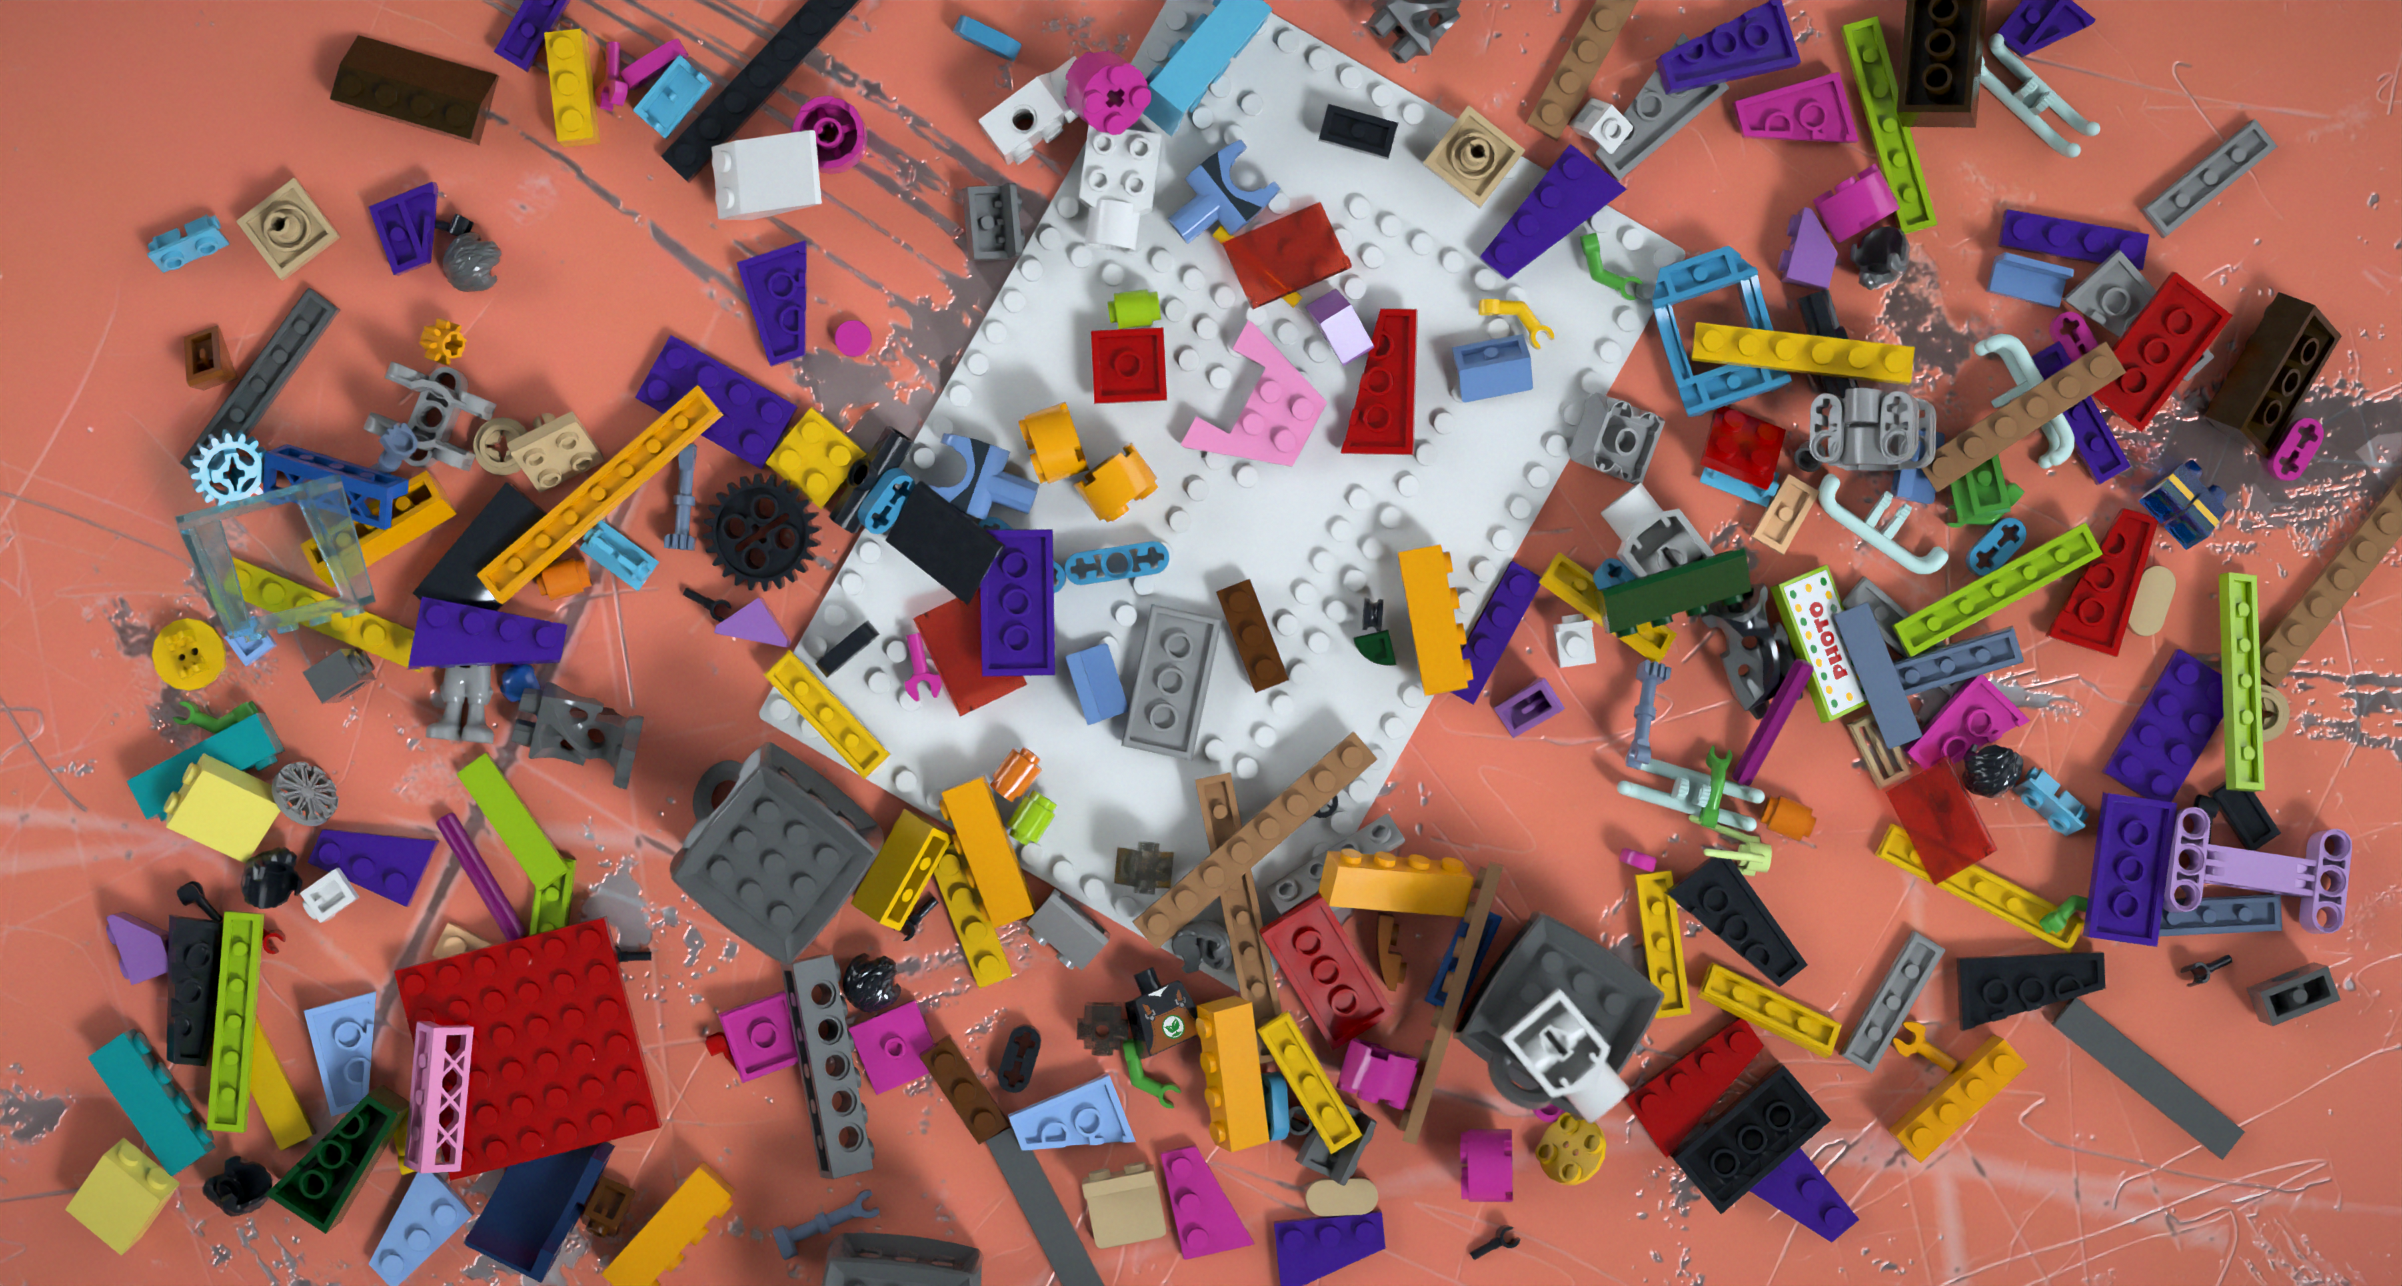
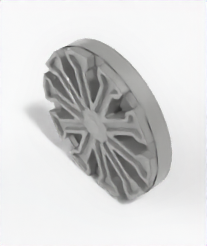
(305, 794)

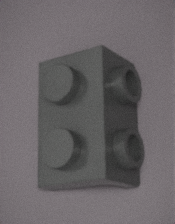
(993, 222)
(1343, 1162)

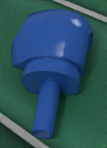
(516, 679)

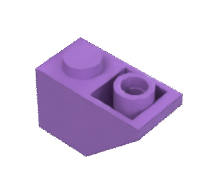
(1810, 253)
(140, 945)

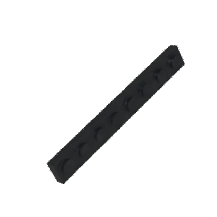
(756, 84)

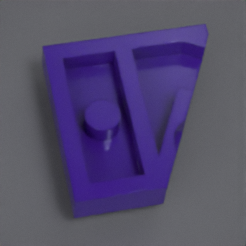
(2041, 23)
(407, 227)

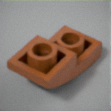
(1390, 962)

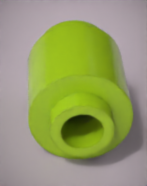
(1134, 308)
(1031, 818)

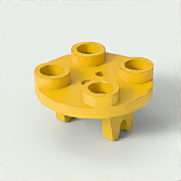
(195, 670)
(1561, 1162)

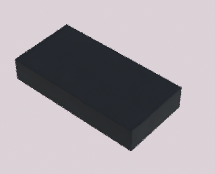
(2245, 816)

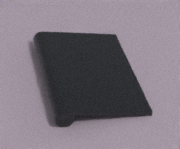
(944, 542)

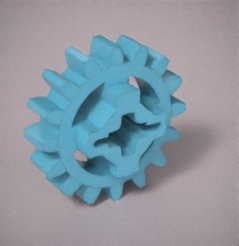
(216, 468)

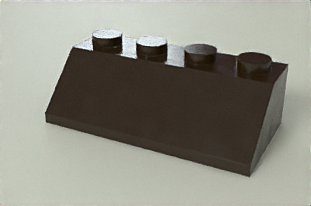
(415, 89)
(2273, 374)

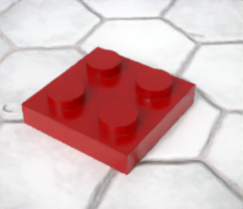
(1128, 365)
(1743, 447)

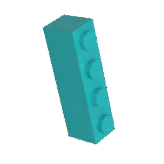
(242, 746)
(152, 1101)

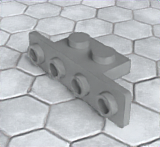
(1304, 882)

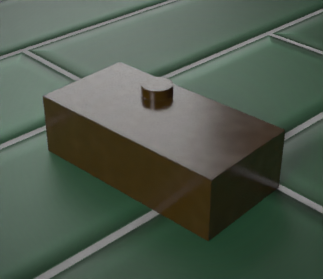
(1941, 63)

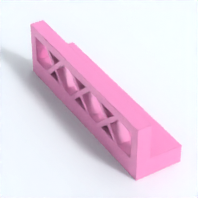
(426, 1097)

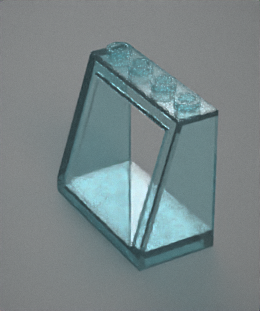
(334, 531)

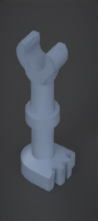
(398, 445)
(684, 500)
(1650, 675)
(823, 1223)

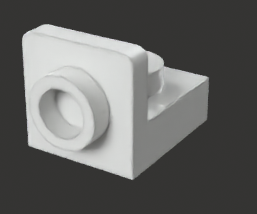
(1602, 124)
(1574, 641)
(328, 896)

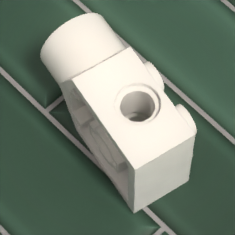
(1039, 101)
(1118, 186)
(1650, 536)
(1566, 1056)

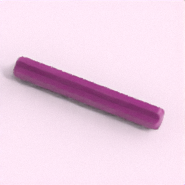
(1773, 721)
(481, 876)

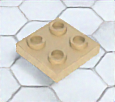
(1473, 157)
(288, 229)
(555, 450)

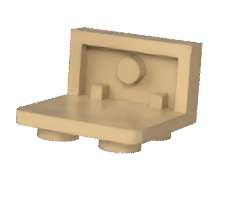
(1124, 1205)

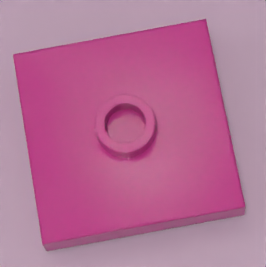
(760, 1036)
(892, 1046)

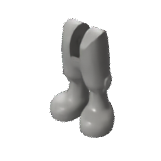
(457, 685)

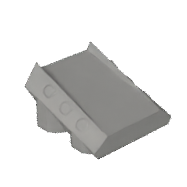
(1616, 438)

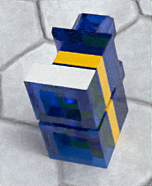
(2187, 504)

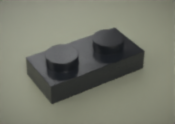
(1358, 131)

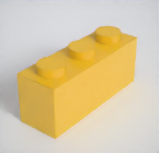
(572, 88)
(901, 870)

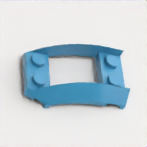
(1695, 278)

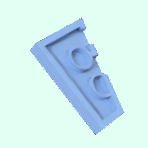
(343, 1048)
(1073, 1117)
(419, 1227)

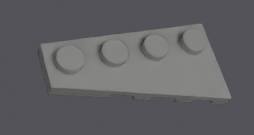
(1656, 120)
(2116, 296)

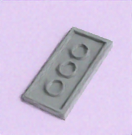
(1171, 682)

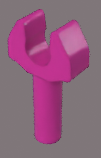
(612, 89)
(920, 669)

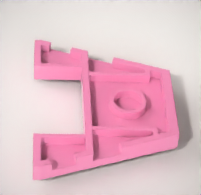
(1275, 416)

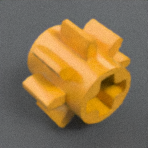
(442, 341)

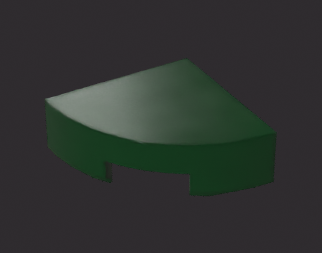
(1376, 647)

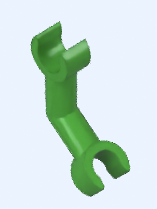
(1591, 250)
(2014, 494)
(212, 724)
(1710, 813)
(2057, 919)
(1143, 1082)

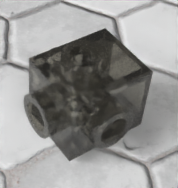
(1144, 867)
(1102, 1014)

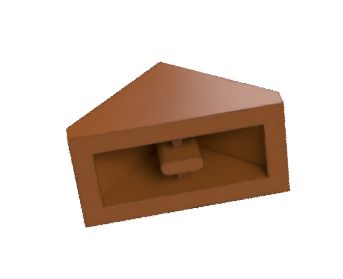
(207, 359)

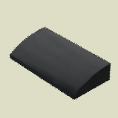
(489, 535)
(1750, 1138)

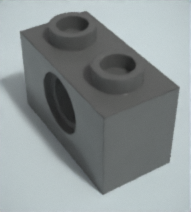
(340, 675)
(2293, 994)

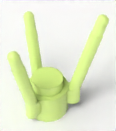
(1752, 857)

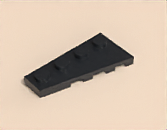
(1733, 912)
(2010, 984)
(192, 988)

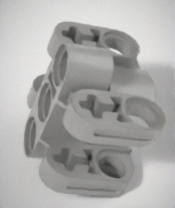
(431, 396)
(1872, 430)

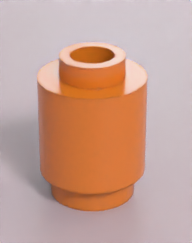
(564, 578)
(1016, 773)
(1788, 818)

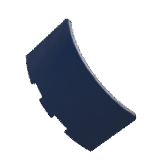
(537, 1209)

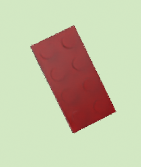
(2161, 349)
(1326, 971)

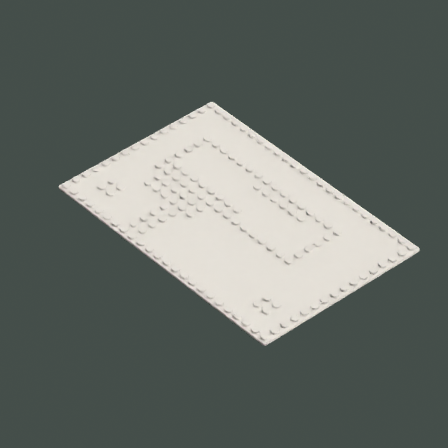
(1302, 534)

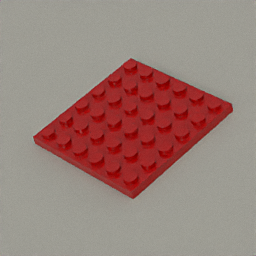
(550, 1044)

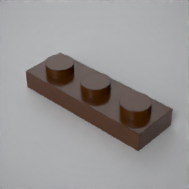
(1252, 635)
(964, 1089)

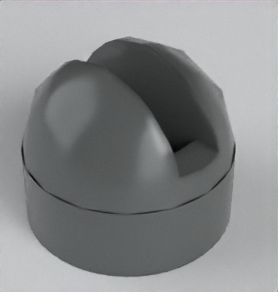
(1804, 458)
(1296, 1126)

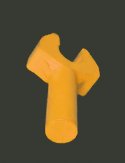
(1921, 1046)

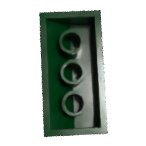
(1672, 591)

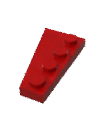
(1387, 390)
(2105, 593)
(1690, 1086)

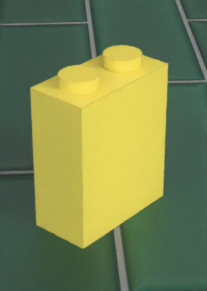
(222, 808)
(122, 1196)

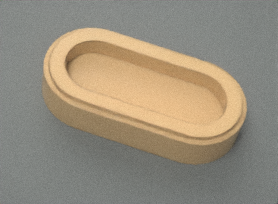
(2152, 601)
(1331, 1199)

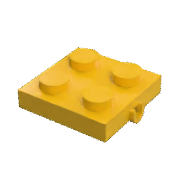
(816, 457)

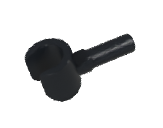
(457, 226)
(706, 602)
(2209, 806)
(194, 892)
(917, 917)
(625, 956)
(2202, 971)
(1496, 1242)

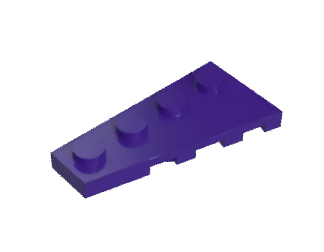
(1742, 48)
(1557, 205)

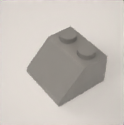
(1067, 930)

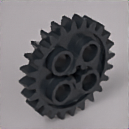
(780, 559)

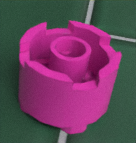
(1106, 91)
(839, 115)
(1856, 204)
(1377, 1073)
(1489, 1165)

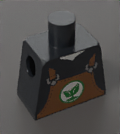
(1160, 1015)

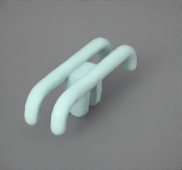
(2033, 99)
(2027, 376)
(1881, 540)
(1692, 793)

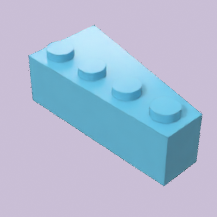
(1202, 59)

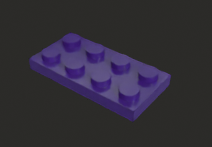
(751, 414)
(1019, 606)
(2169, 729)
(2130, 869)

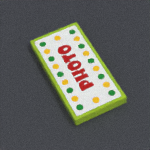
(1808, 612)

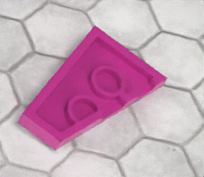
(1799, 112)
(1972, 715)
(1200, 1207)

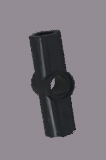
(1821, 320)
(865, 473)

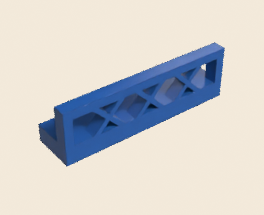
(354, 477)

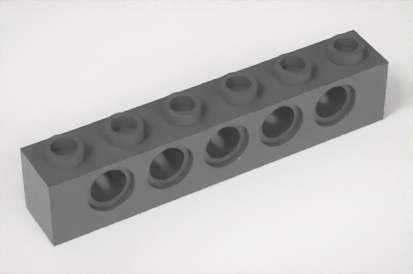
(813, 1051)

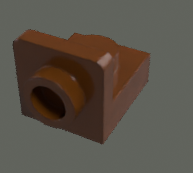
(607, 1208)

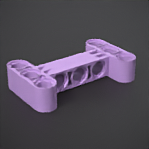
(2261, 871)

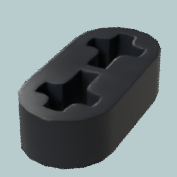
(847, 649)
(1028, 1060)

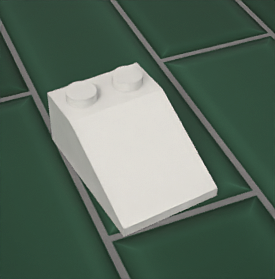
(766, 175)

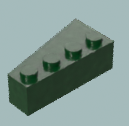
(337, 1167)

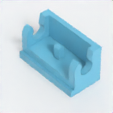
(672, 97)

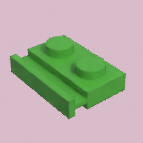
(1981, 492)

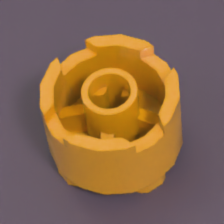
(1055, 442)
(1117, 483)

